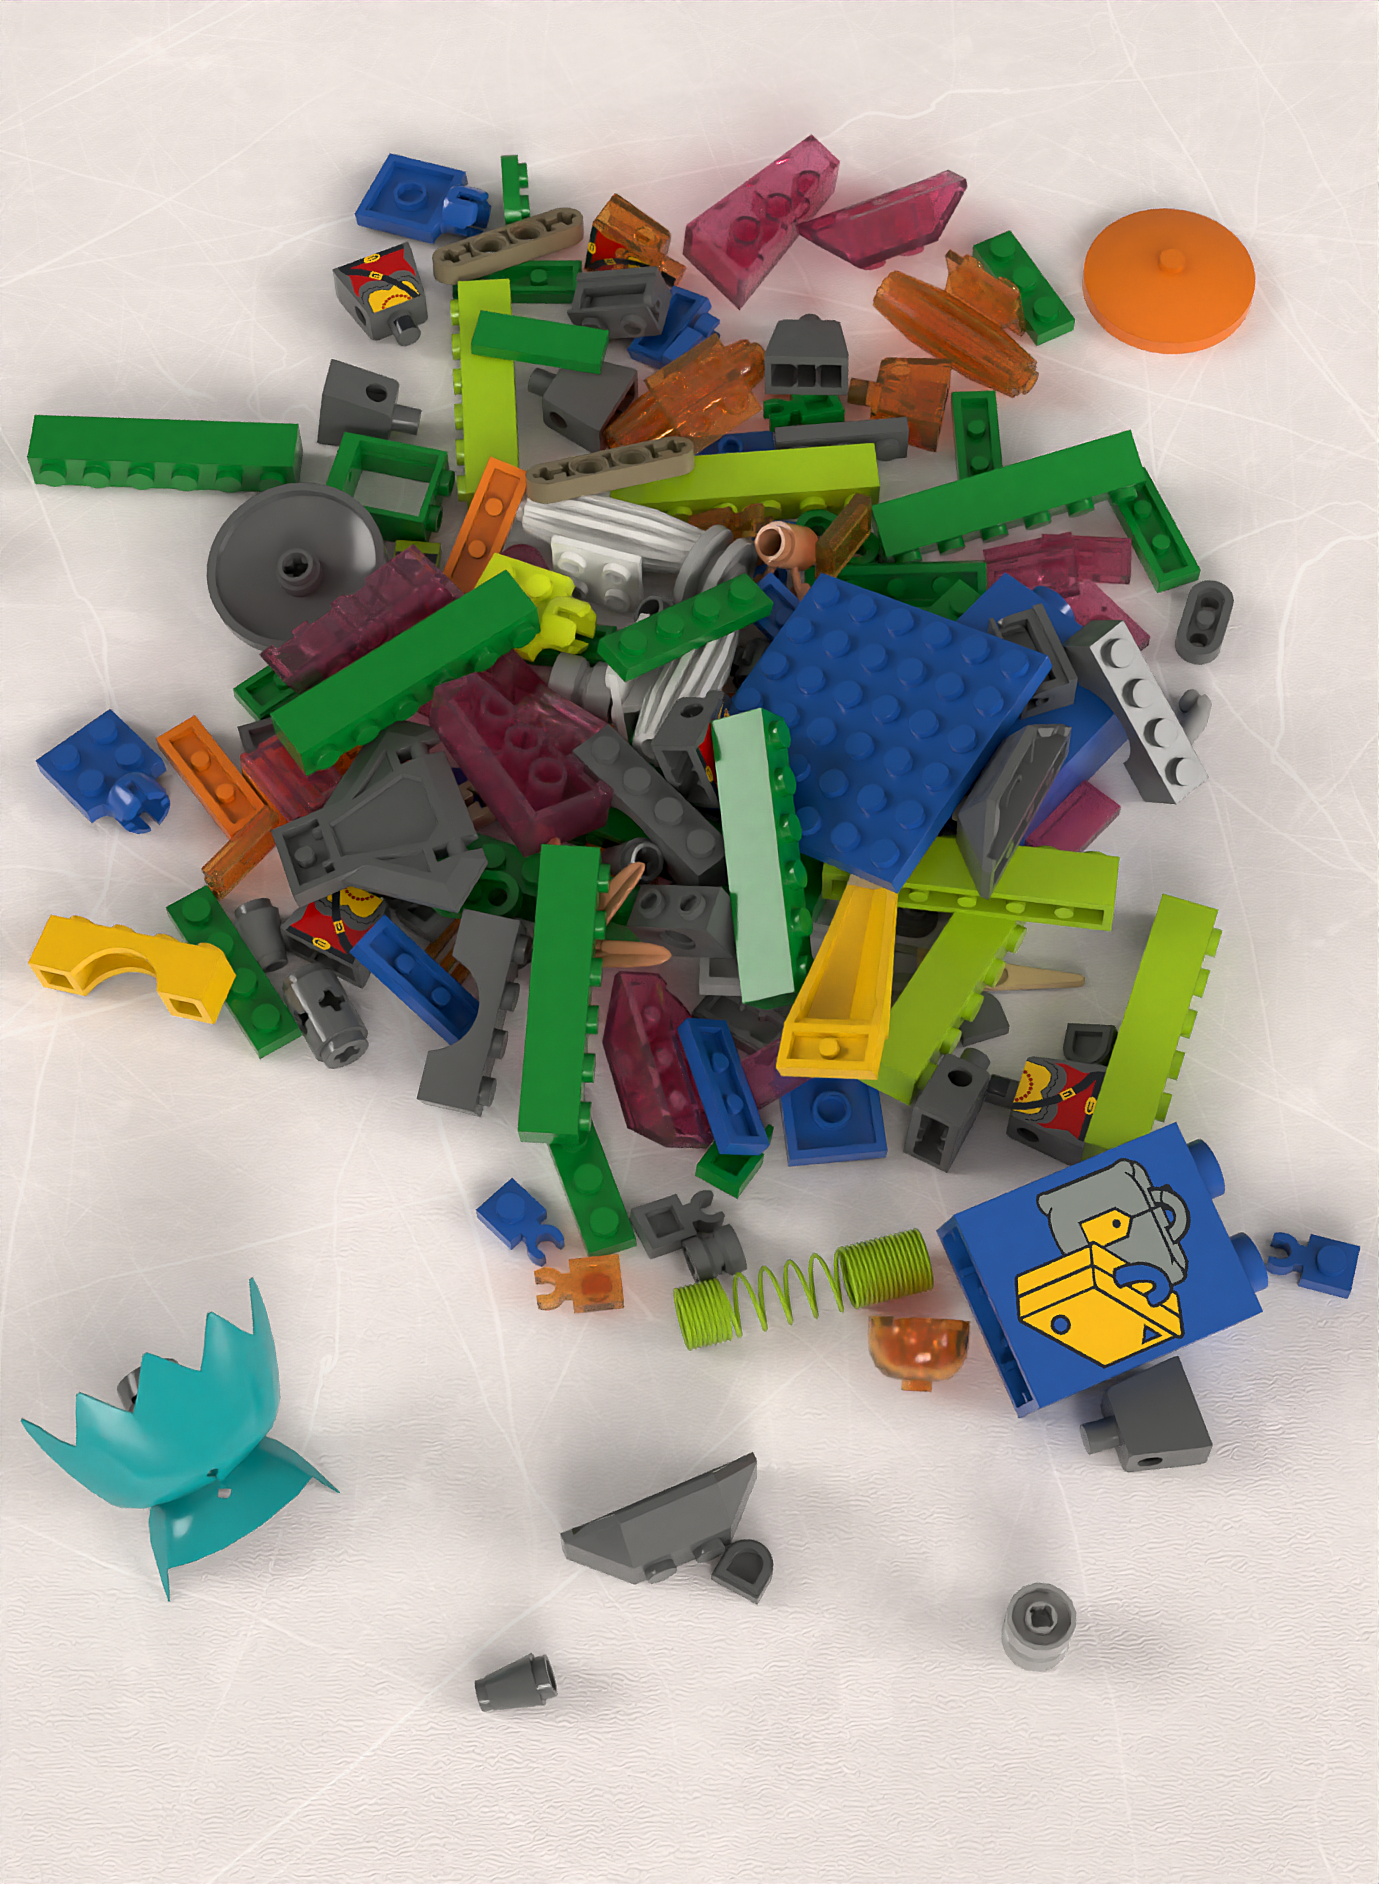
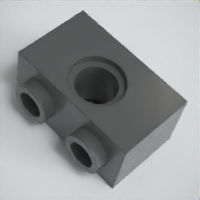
(685, 920)

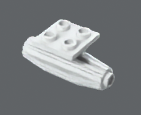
(608, 545)
(650, 697)

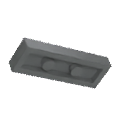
(888, 436)

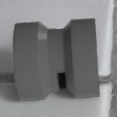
(710, 1257)

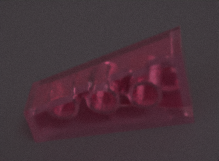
(755, 224)
(387, 605)
(515, 767)

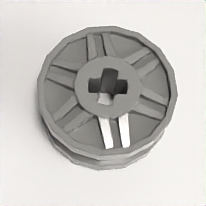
(714, 561)

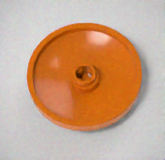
(1168, 281)

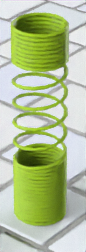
(870, 1270)

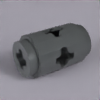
(325, 1015)

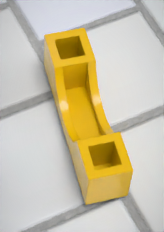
(79, 955)

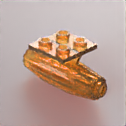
(963, 323)
(695, 396)

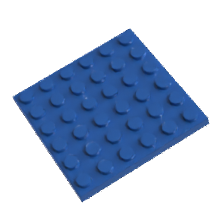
(884, 721)

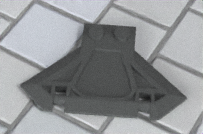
(388, 828)

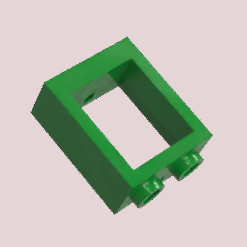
(398, 460)

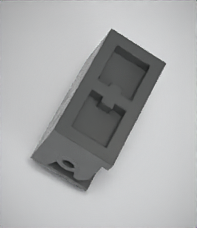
(622, 301)
(1035, 631)

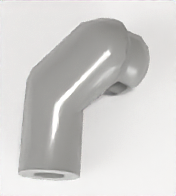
(1197, 715)

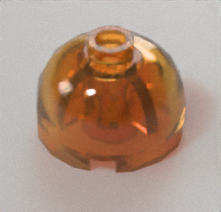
(918, 1349)

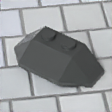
(1006, 800)
(666, 1528)

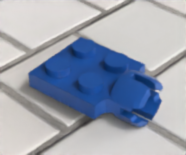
(423, 201)
(109, 773)
(832, 1122)

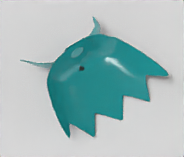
(180, 1432)

